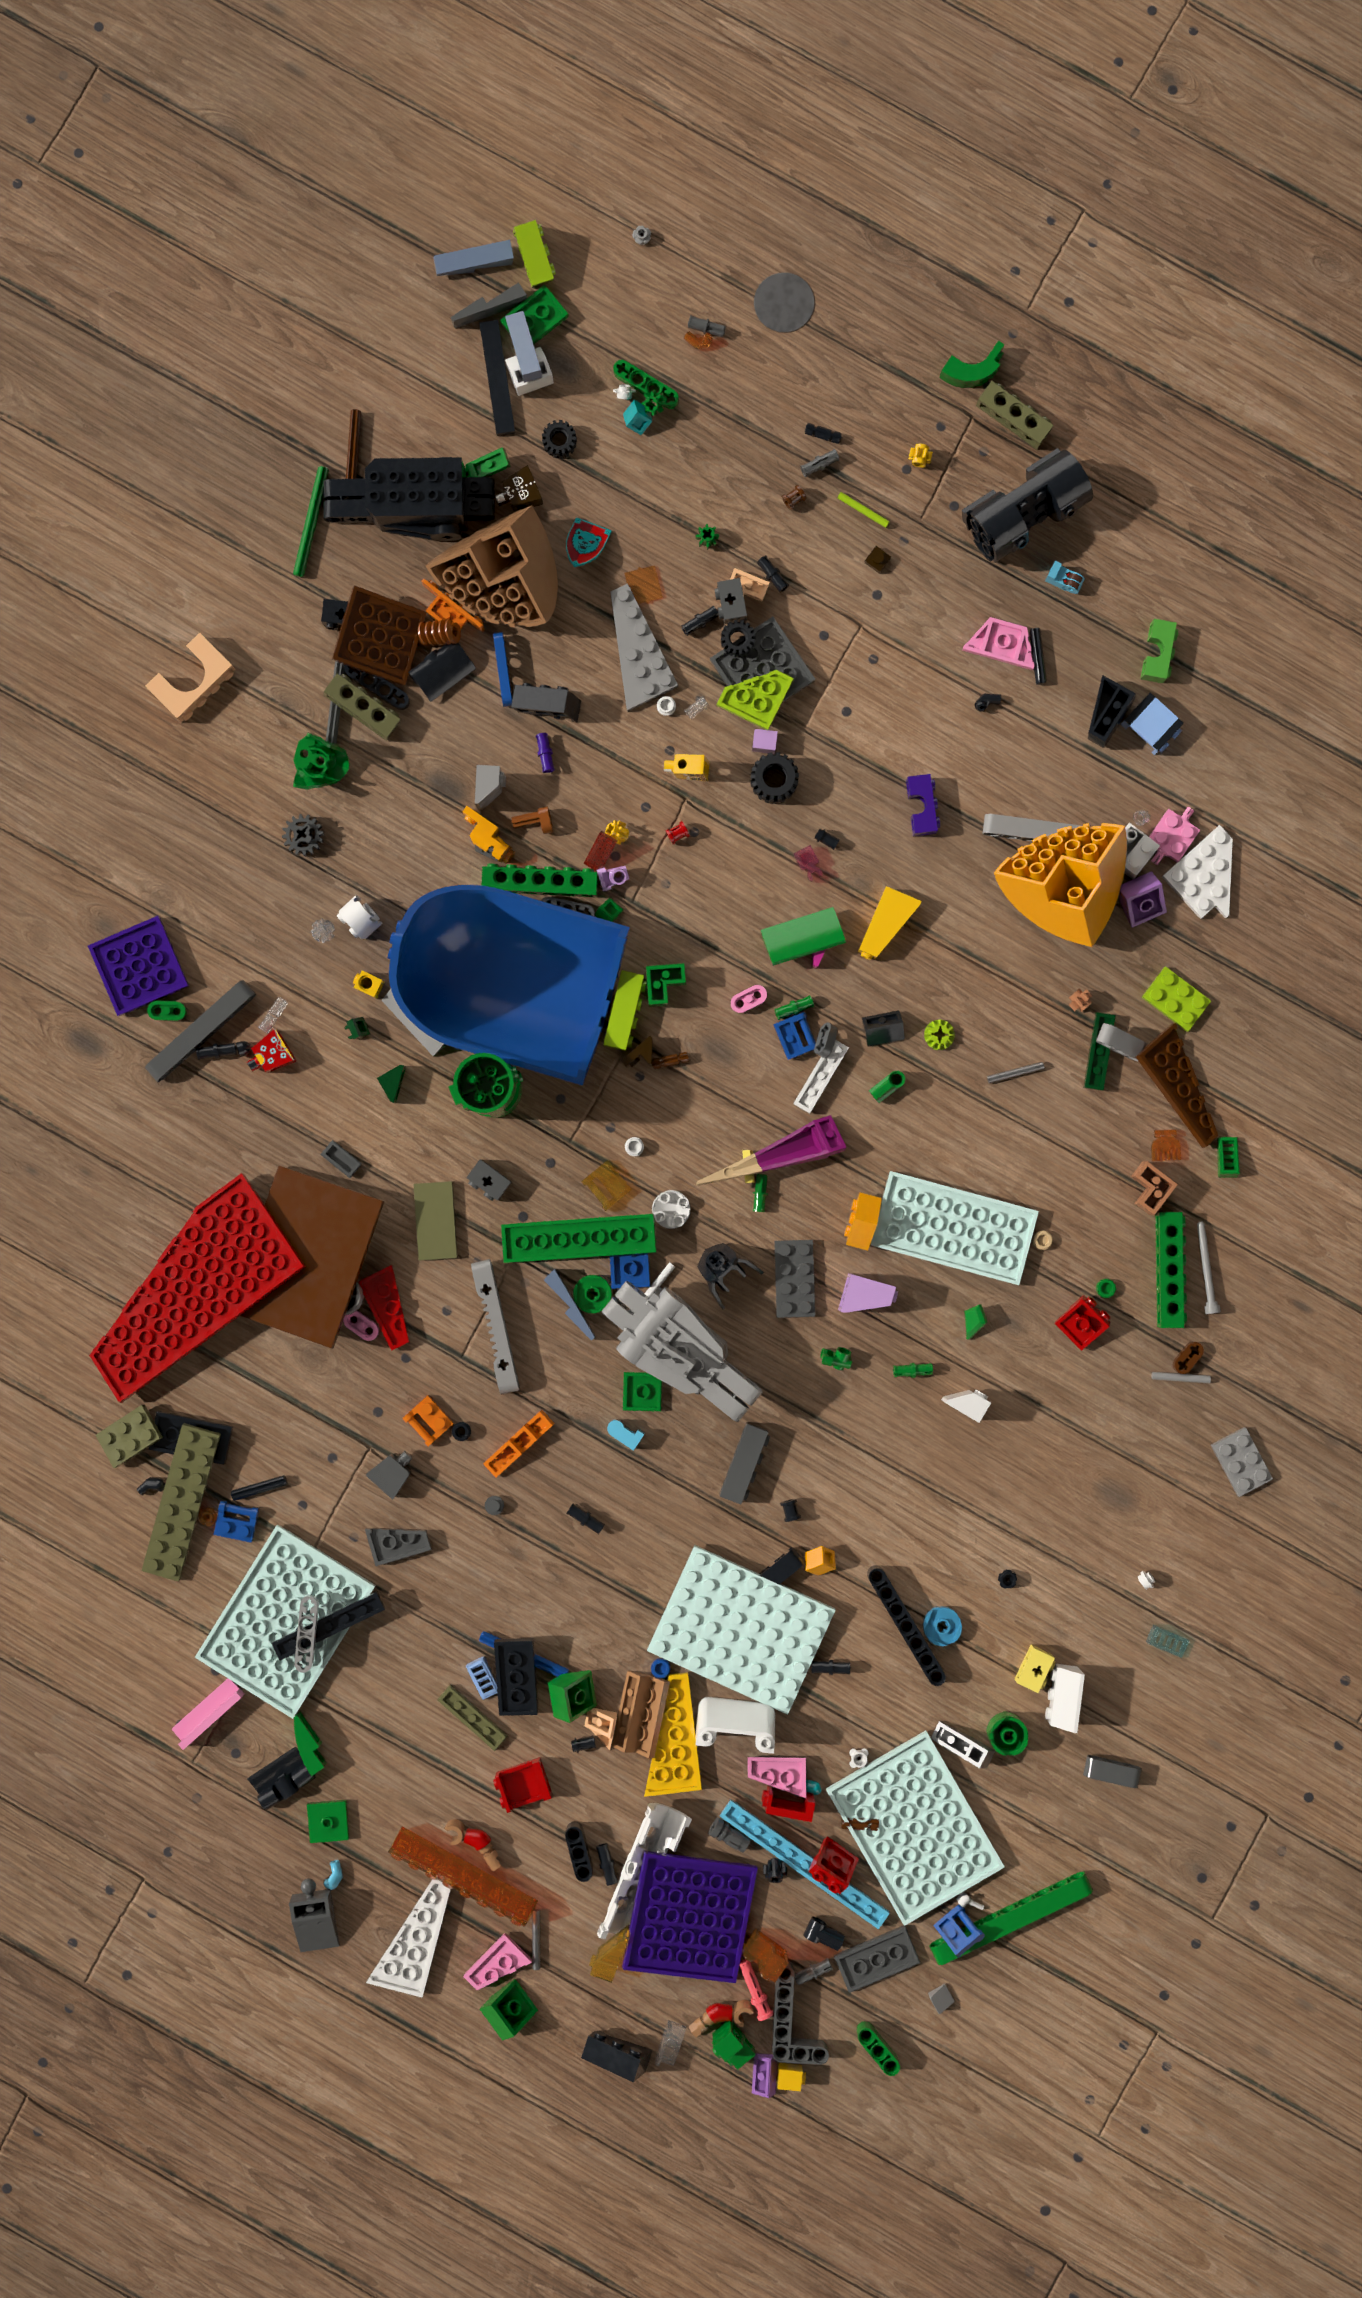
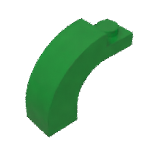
(972, 375)

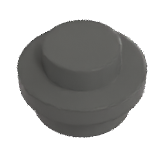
(494, 1505)

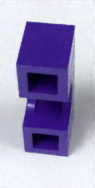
(922, 788)

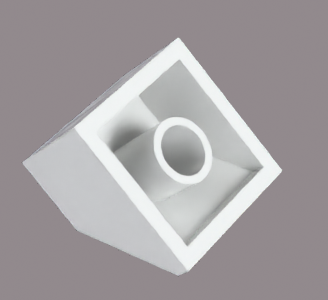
(969, 1403)

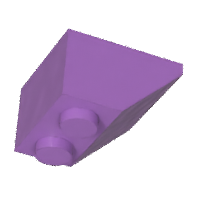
(1142, 899)

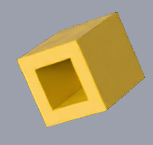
(790, 2076)

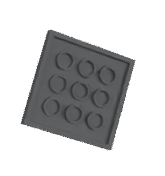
(770, 653)

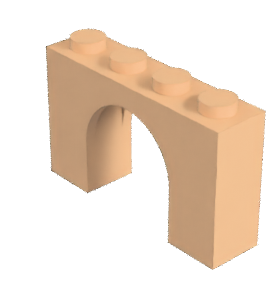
(182, 703)

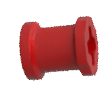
(677, 833)

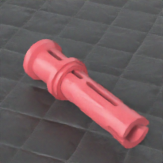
(758, 1998)

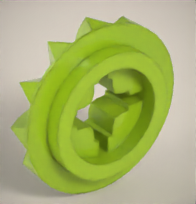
(933, 1041)

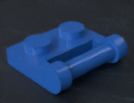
(789, 1036)
(234, 1527)
(954, 1935)

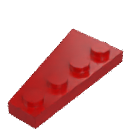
(385, 1303)

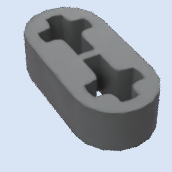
(825, 1040)

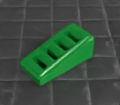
(1235, 1157)

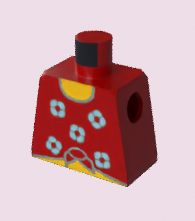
(271, 1053)

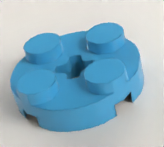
(946, 1636)

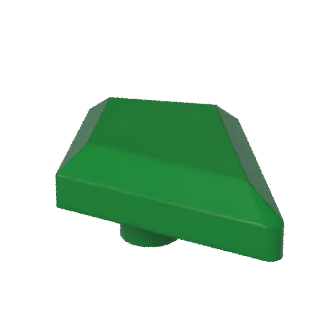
(974, 1321)

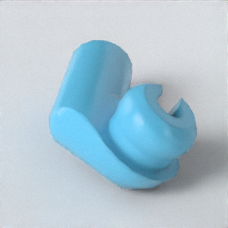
(336, 1876)

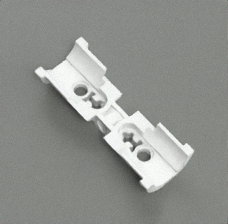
(667, 1831)

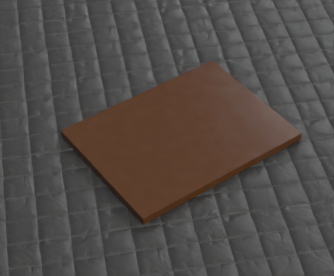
(331, 1236)

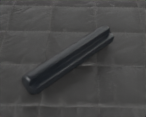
(1038, 657)
(259, 1487)

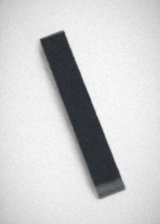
(911, 1633)

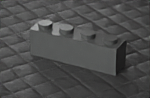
(743, 1463)

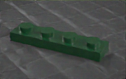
(1098, 1055)

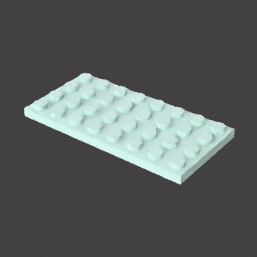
(954, 1228)

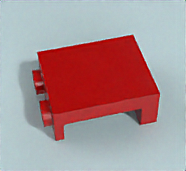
(522, 1784)
(788, 1808)

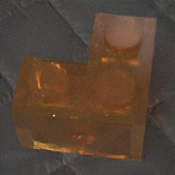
(768, 1955)

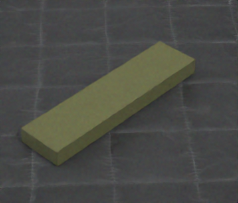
(472, 1717)

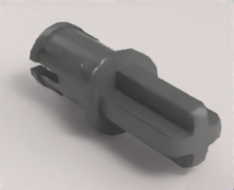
(706, 326)
(813, 1971)

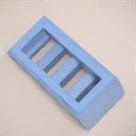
(476, 1663)

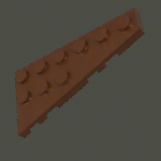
(1176, 1079)

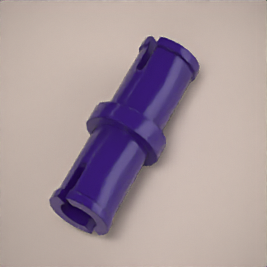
(545, 753)

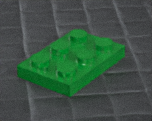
(541, 313)

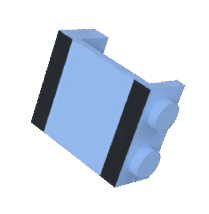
(1154, 723)

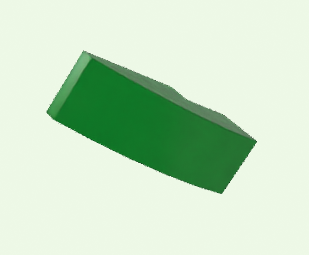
(307, 1744)

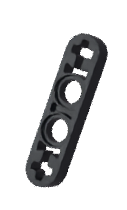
(375, 688)

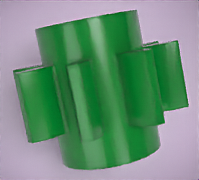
(657, 398)
(708, 541)

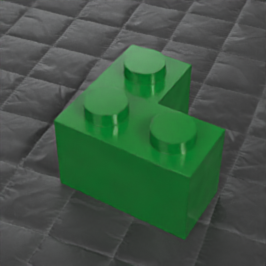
(659, 978)
(732, 2045)

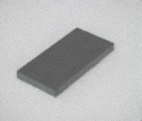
(876, 1958)

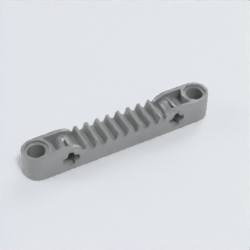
(506, 1378)

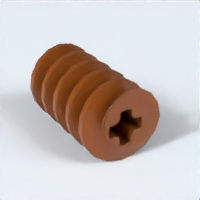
(439, 632)

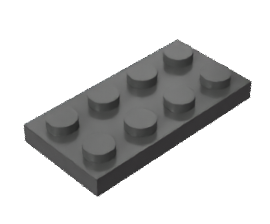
(794, 1278)

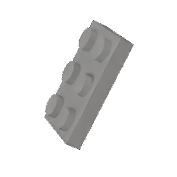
(1241, 1462)

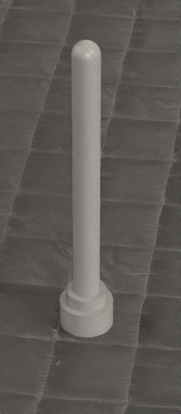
(1211, 1305)

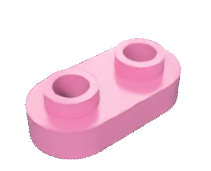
(748, 998)
(361, 1326)

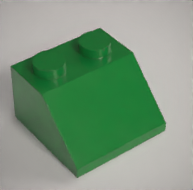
(572, 1695)
(508, 2010)

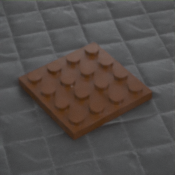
(378, 635)

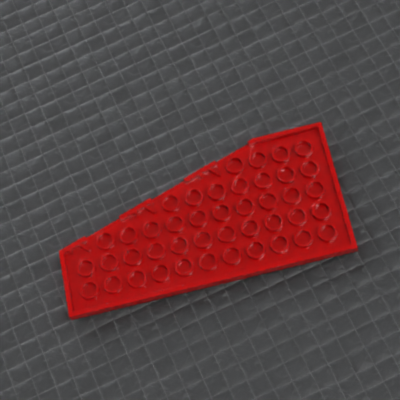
(203, 1281)

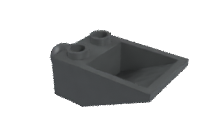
(313, 1918)

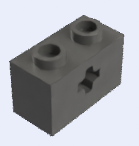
(733, 590)
(483, 1170)

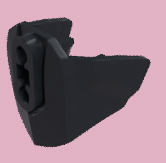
(717, 1262)

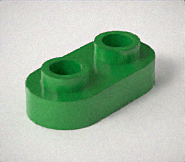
(167, 1010)

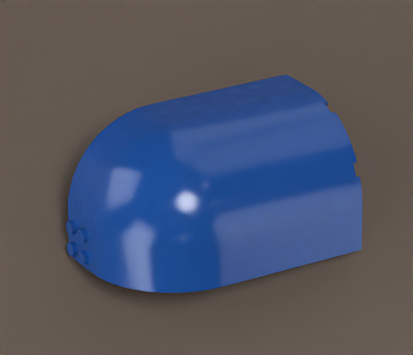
(507, 976)

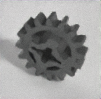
(298, 841)

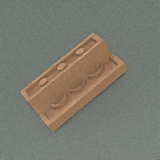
(640, 1714)

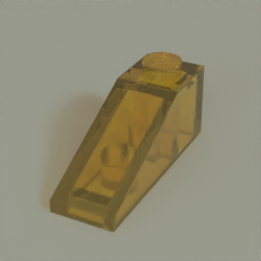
(609, 1955)

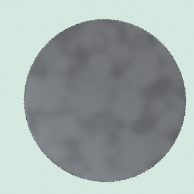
(784, 302)

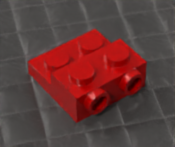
(1083, 1322)
(833, 1866)

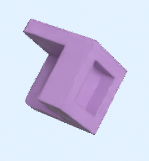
(764, 741)

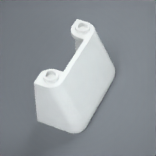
(737, 1718)

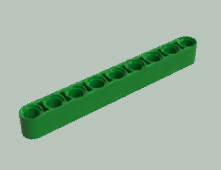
(1020, 1914)

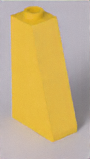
(887, 920)

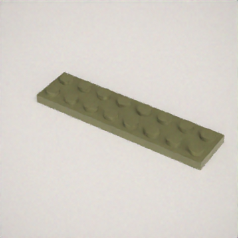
(181, 1502)

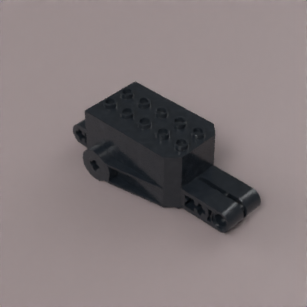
(412, 497)

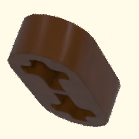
(1192, 1360)

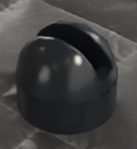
(243, 1048)

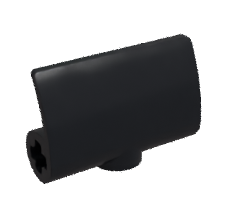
(442, 670)
(280, 1779)

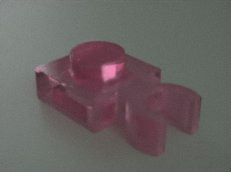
(807, 860)

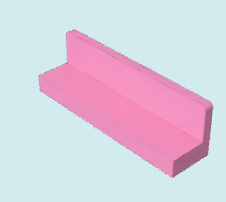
(207, 1712)

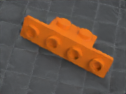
(444, 608)

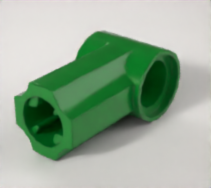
(886, 1087)

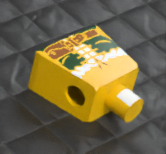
(696, 767)

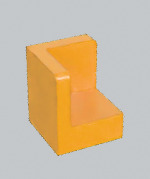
(820, 1560)

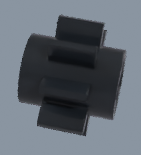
(775, 1870)

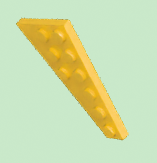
(676, 1755)

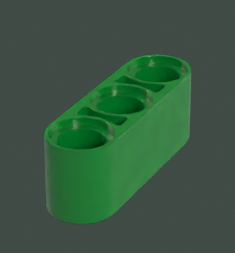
(880, 2057)

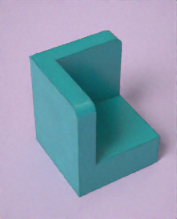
(636, 418)

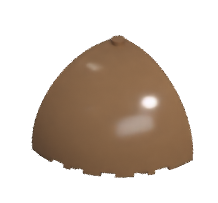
(502, 571)

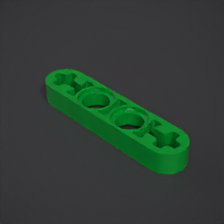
(647, 382)

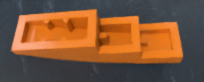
(518, 1443)

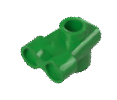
(839, 1359)

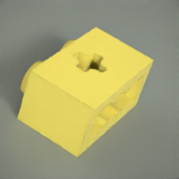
(1035, 1658)

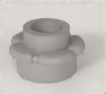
(641, 240)

